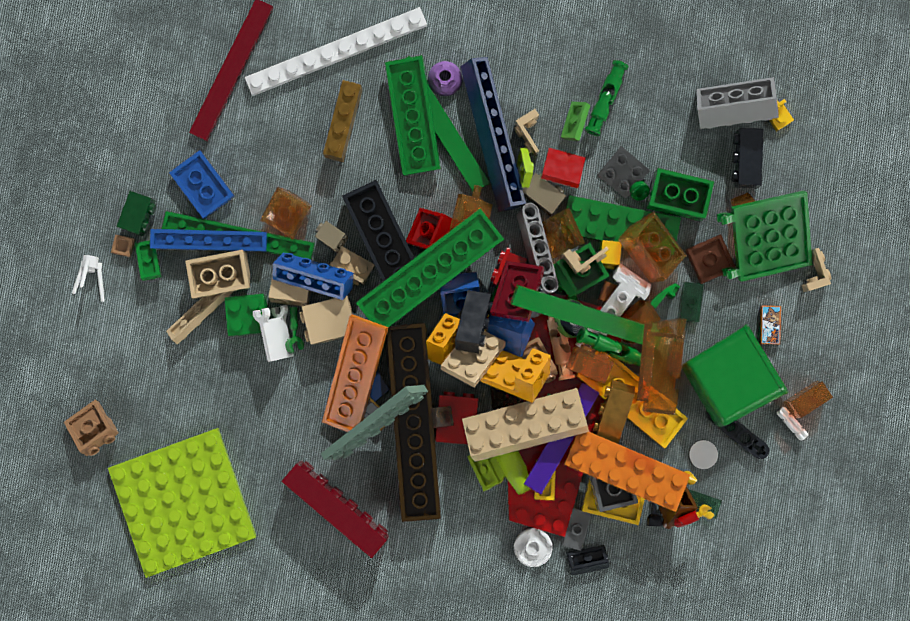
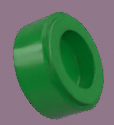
(639, 190)

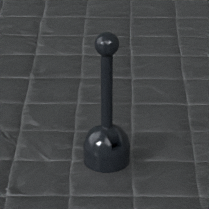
(654, 518)

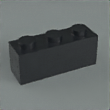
(748, 158)
(473, 322)

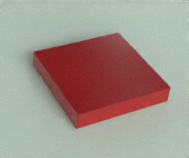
(563, 168)

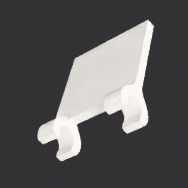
(274, 332)

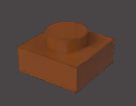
(606, 291)

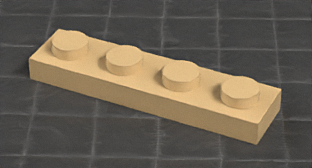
(195, 316)

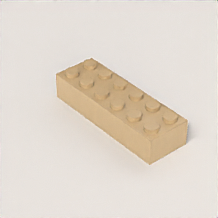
(525, 425)

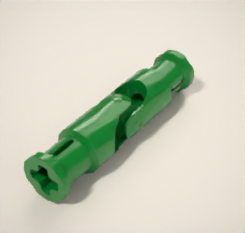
(605, 99)
(605, 344)

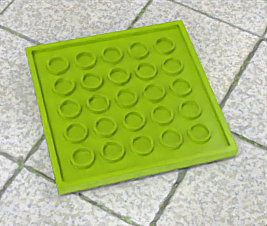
(182, 502)

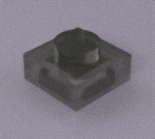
(442, 417)

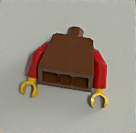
(686, 510)

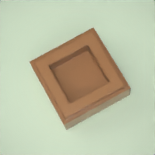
(123, 245)

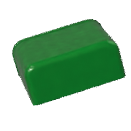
(734, 377)

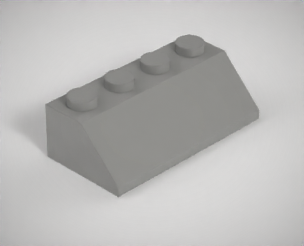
(737, 103)

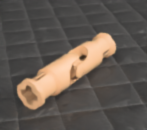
(562, 352)

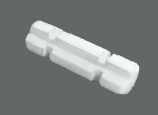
(792, 423)

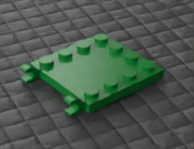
(769, 236)

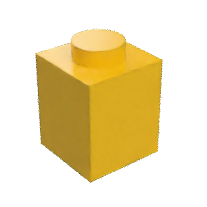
(613, 254)

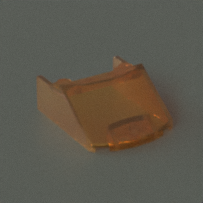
(661, 365)

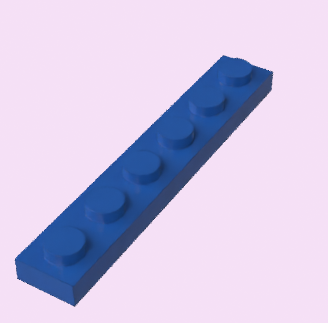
(208, 240)

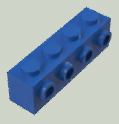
(313, 275)

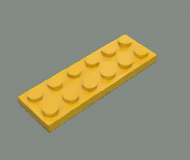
(657, 426)

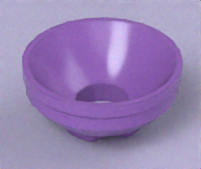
(445, 88)

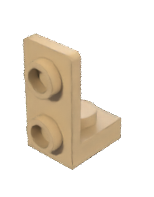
(527, 120)
(573, 259)
(823, 273)

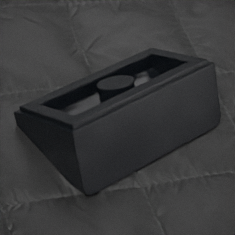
(588, 560)

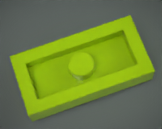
(525, 167)

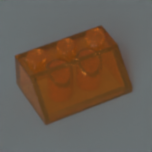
(652, 248)

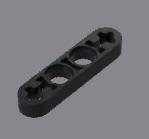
(735, 435)

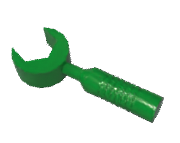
(294, 326)

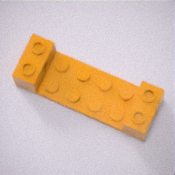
(508, 372)

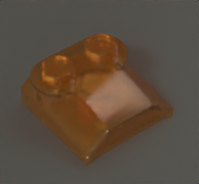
(286, 212)

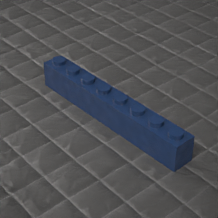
(493, 134)

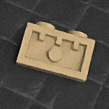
(353, 263)

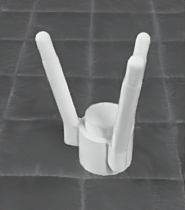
(89, 265)

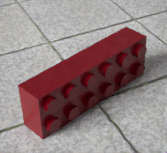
(336, 508)

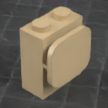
(326, 320)

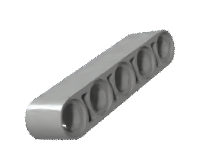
(540, 241)

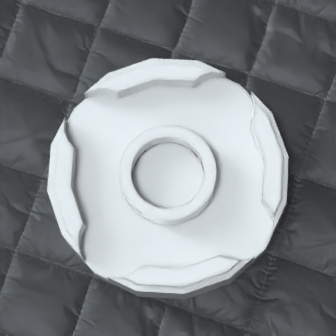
(533, 547)

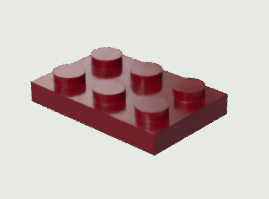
(513, 275)

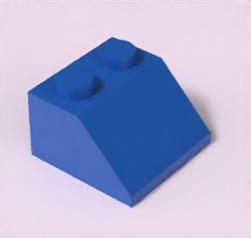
(455, 291)
(513, 332)

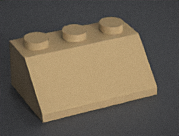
(218, 274)

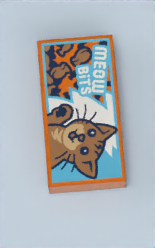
(770, 325)

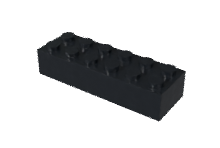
(378, 229)

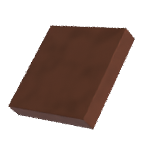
(709, 258)

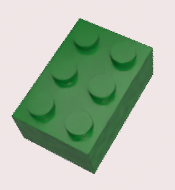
(680, 194)

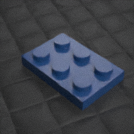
(201, 184)

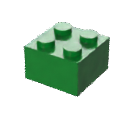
(584, 281)
(240, 314)

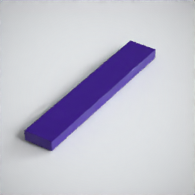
(556, 449)

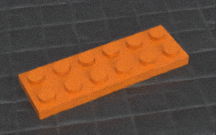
(354, 373)
(627, 470)

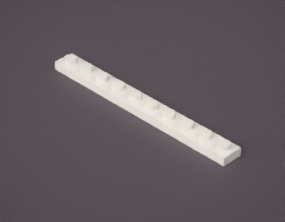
(336, 51)

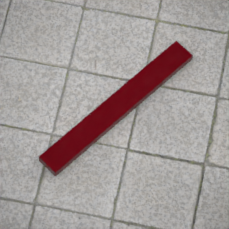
(231, 70)

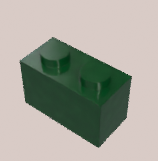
(136, 213)

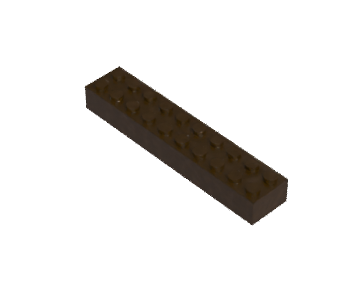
(414, 428)

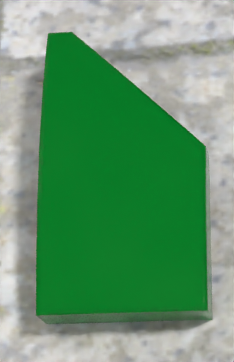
(669, 292)

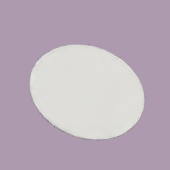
(703, 454)

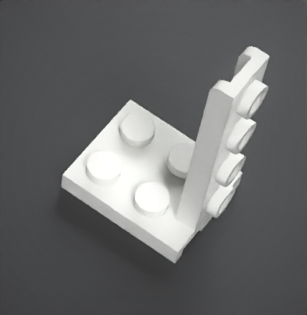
(629, 287)

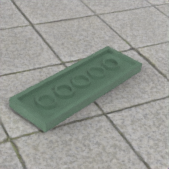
(374, 422)

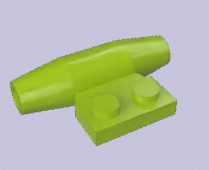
(494, 469)

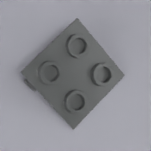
(623, 171)

